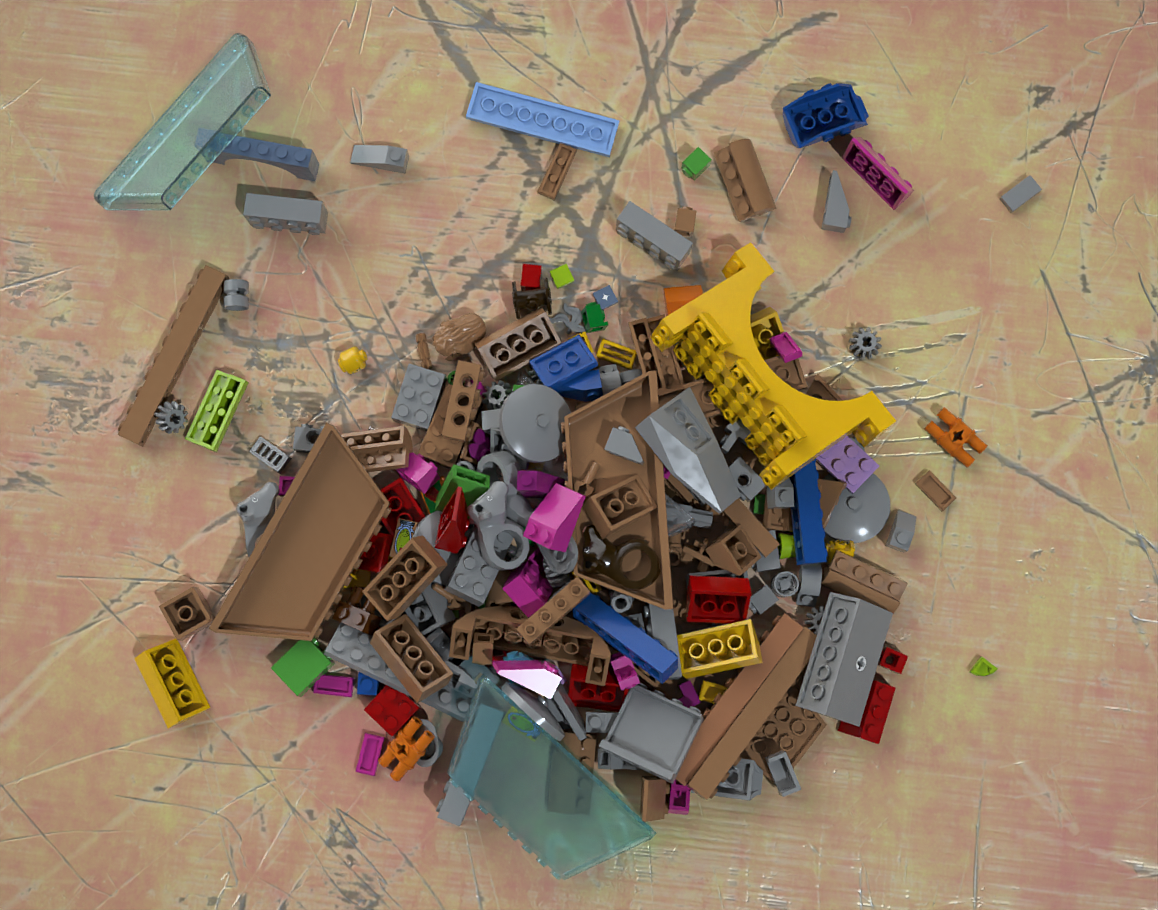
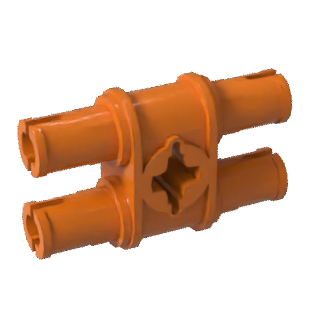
(945, 438)
(406, 748)

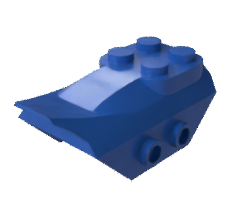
(824, 114)

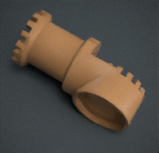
(675, 547)

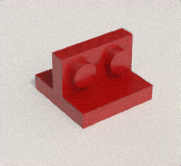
(378, 554)

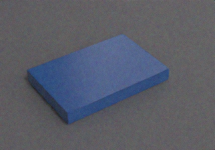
(563, 363)

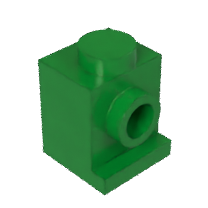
(593, 318)

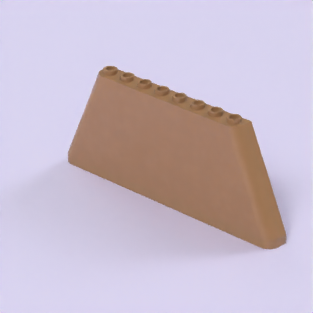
(592, 427)
(307, 547)

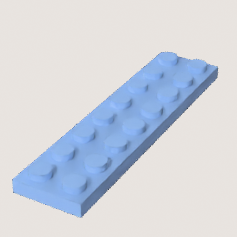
(542, 119)

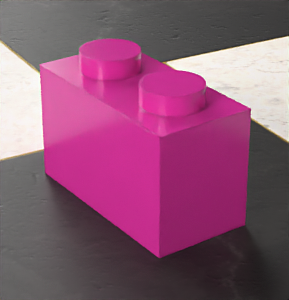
(419, 473)

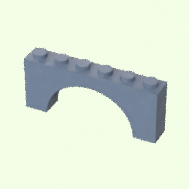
(293, 159)

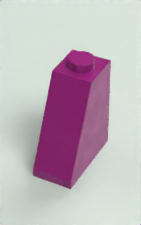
(536, 483)

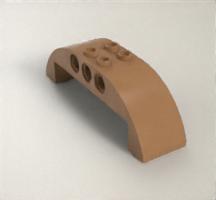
(565, 641)

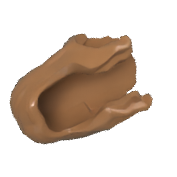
(458, 335)

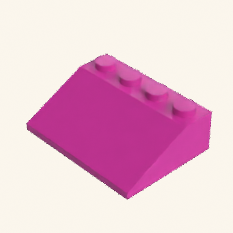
(877, 173)

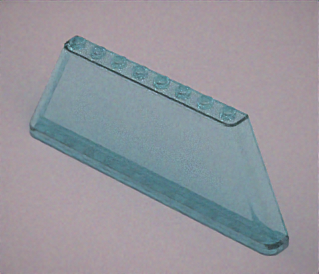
(189, 132)
(539, 788)

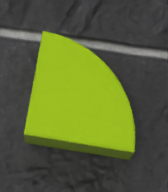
(983, 668)

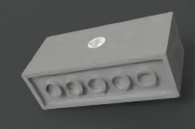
(844, 658)

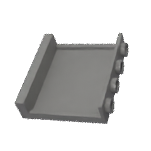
(653, 732)

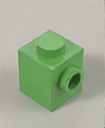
(695, 164)

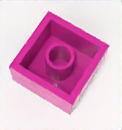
(528, 588)

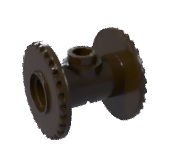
(532, 298)

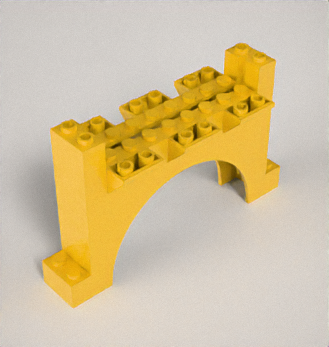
(783, 422)

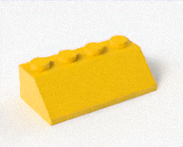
(718, 649)
(172, 682)

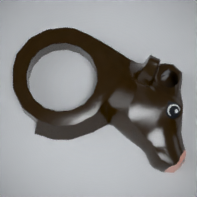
(606, 559)

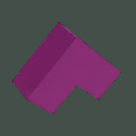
(690, 696)

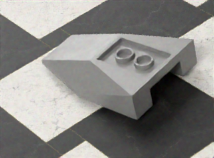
(690, 450)

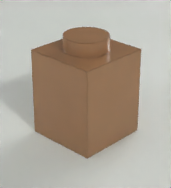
(685, 221)
(483, 648)

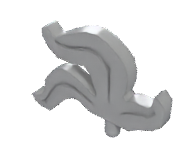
(576, 319)

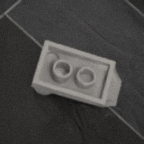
(743, 781)

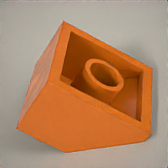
(679, 296)

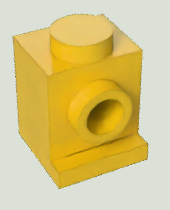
(841, 546)

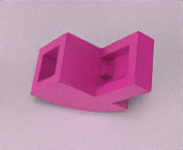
(624, 671)

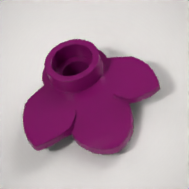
(480, 446)

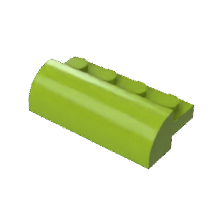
(216, 410)

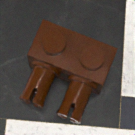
(356, 617)

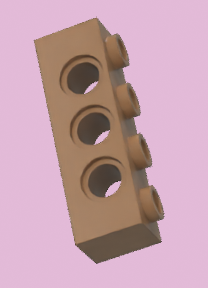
(464, 371)
(553, 611)

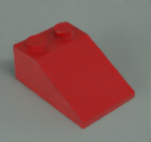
(453, 524)

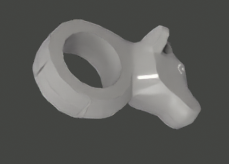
(517, 506)
(257, 512)
(490, 518)

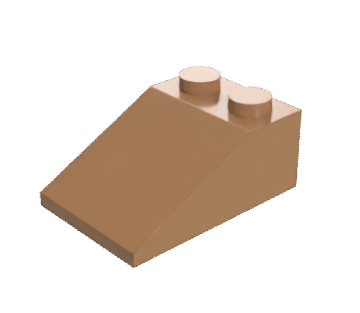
(619, 506)
(653, 798)

